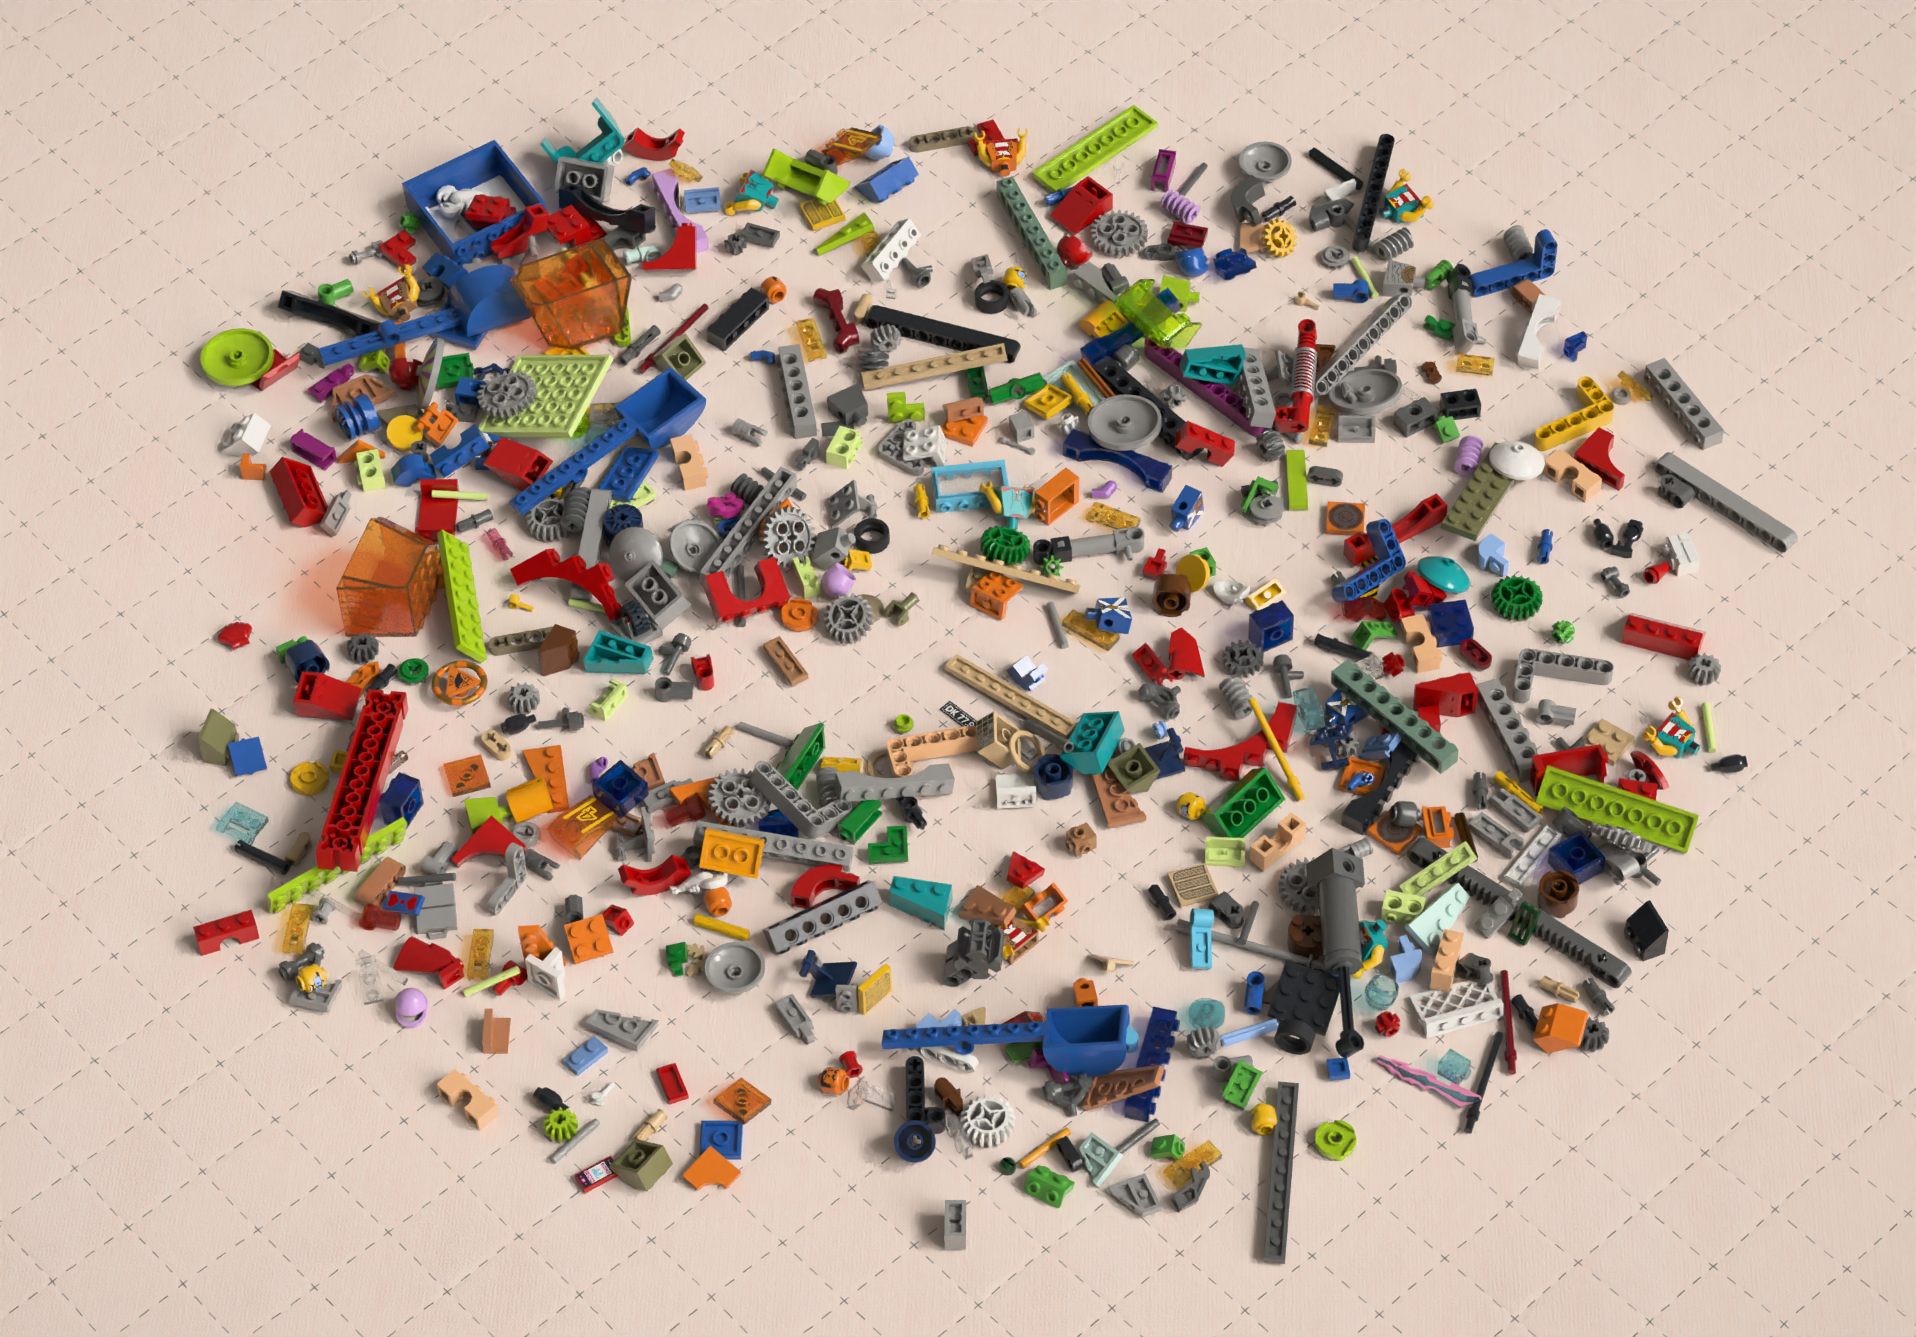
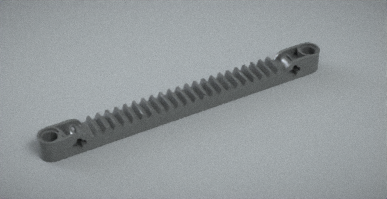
(1610, 970)

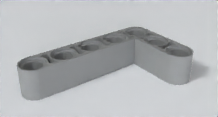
(1558, 666)
(794, 806)

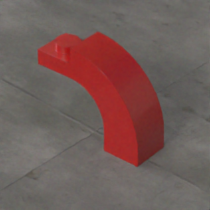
(653, 148)
(655, 880)
(819, 880)

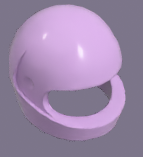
(837, 581)
(410, 1003)

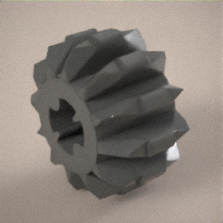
(1270, 445)
(362, 647)
(1595, 1035)

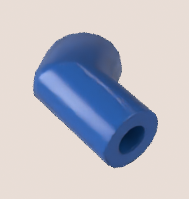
(631, 179)
(762, 354)

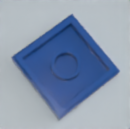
(723, 1137)

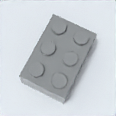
(591, 175)
(657, 594)

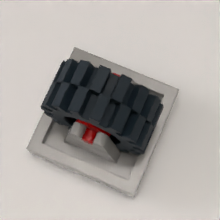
(636, 624)

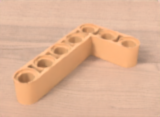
(927, 746)

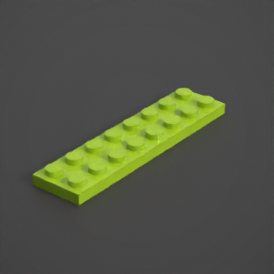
(1095, 149)
(461, 596)
(1618, 807)
(310, 880)

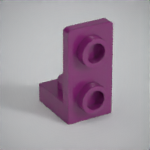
(1038, 1060)

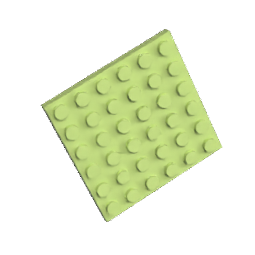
(563, 394)

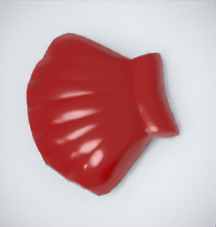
(235, 634)

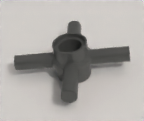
(1642, 861)

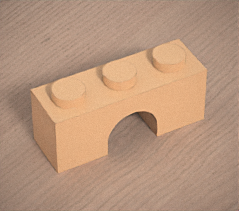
(686, 451)
(1562, 465)
(1418, 630)
(1267, 851)
(1446, 960)
(457, 1088)

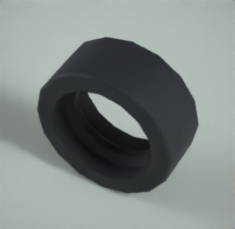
(991, 307)
(867, 525)
(1291, 1044)

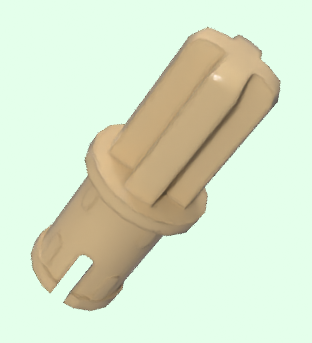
(718, 741)
(1559, 989)
(650, 1126)

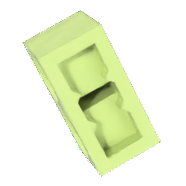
(843, 447)
(370, 470)
(1404, 907)

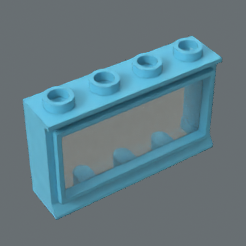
(958, 485)

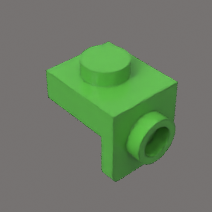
(1446, 429)
(1167, 1146)

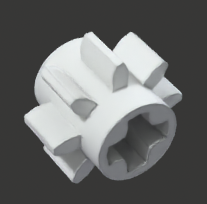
(1067, 423)

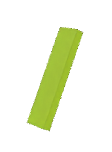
(1296, 480)

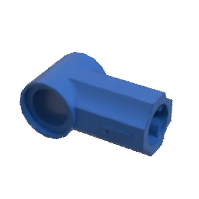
(1357, 291)
(1254, 993)

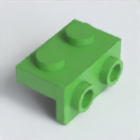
(1241, 1084)
(1048, 1186)

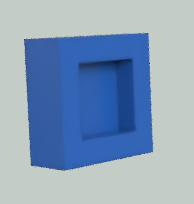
(1338, 1069)

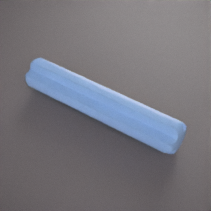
(1249, 1032)

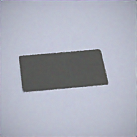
(831, 428)

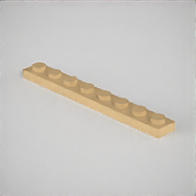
(934, 366)
(998, 566)
(1011, 696)

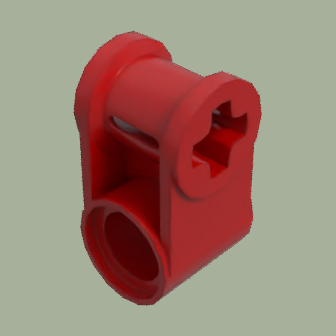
(1398, 606)
(703, 672)

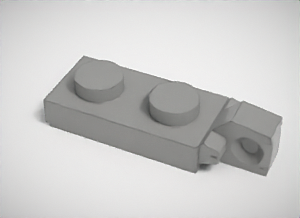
(982, 267)
(336, 513)
(660, 796)
(1499, 913)
(796, 1017)

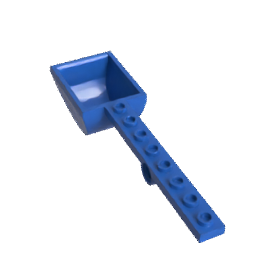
(478, 304)
(654, 412)
(1072, 1037)

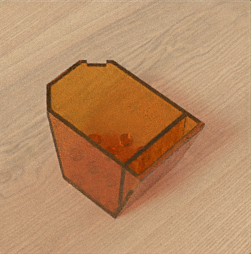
(575, 294)
(389, 582)

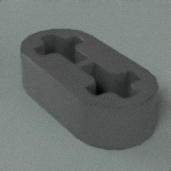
(1325, 476)

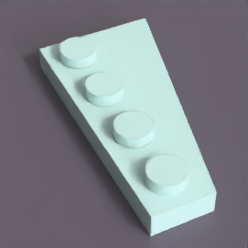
(1080, 378)
(1438, 915)

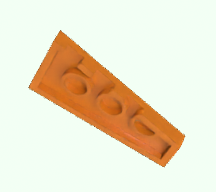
(549, 763)
(535, 942)

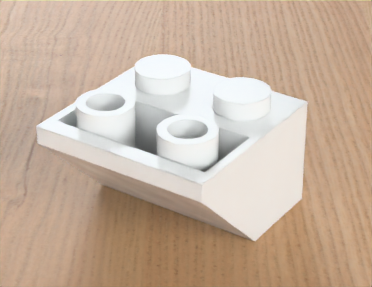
(246, 436)

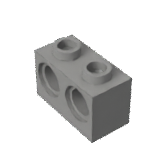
(955, 1224)

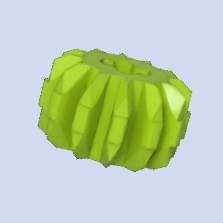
(560, 1124)

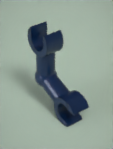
(491, 368)

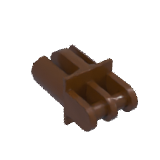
(948, 1096)

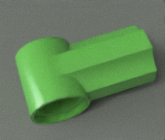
(330, 293)

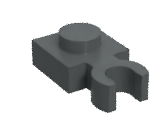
(310, 355)
(463, 412)
(810, 452)

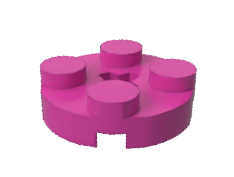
(727, 506)

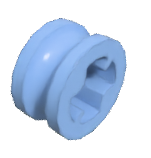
(1160, 729)

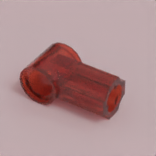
(690, 809)
(374, 917)

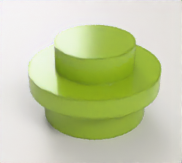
(903, 723)

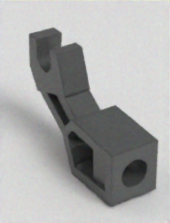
(1199, 1180)

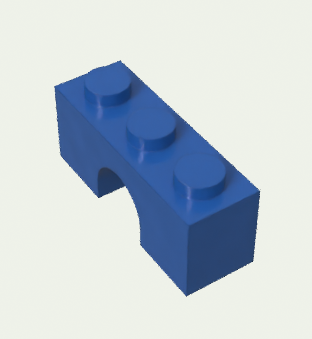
(445, 269)
(471, 445)

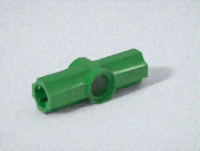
(1027, 385)

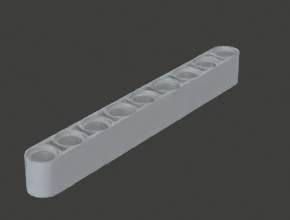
(1361, 343)
(1728, 503)

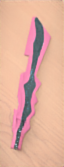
(1427, 1080)

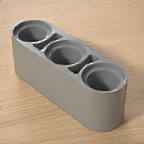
(1618, 862)

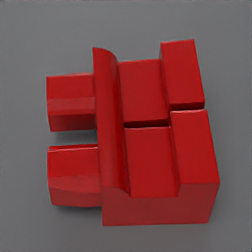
(1422, 591)

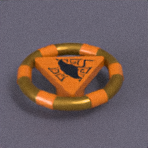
(459, 683)

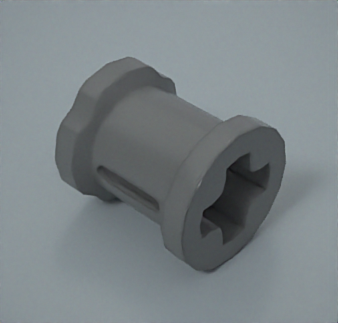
(420, 448)

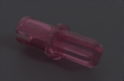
(499, 543)

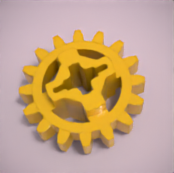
(1279, 237)

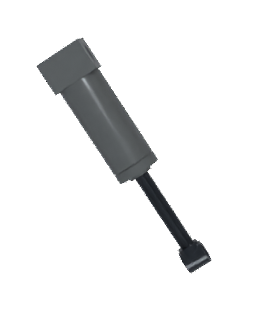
(1335, 879)

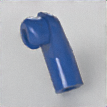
(1359, 779)

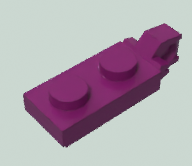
(324, 388)

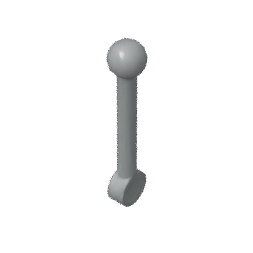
(1031, 451)

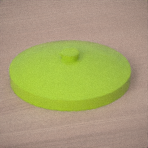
(237, 357)

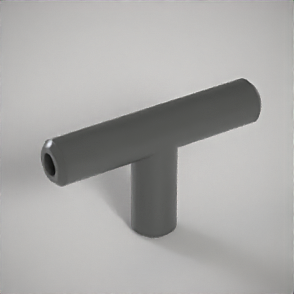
(1564, 746)

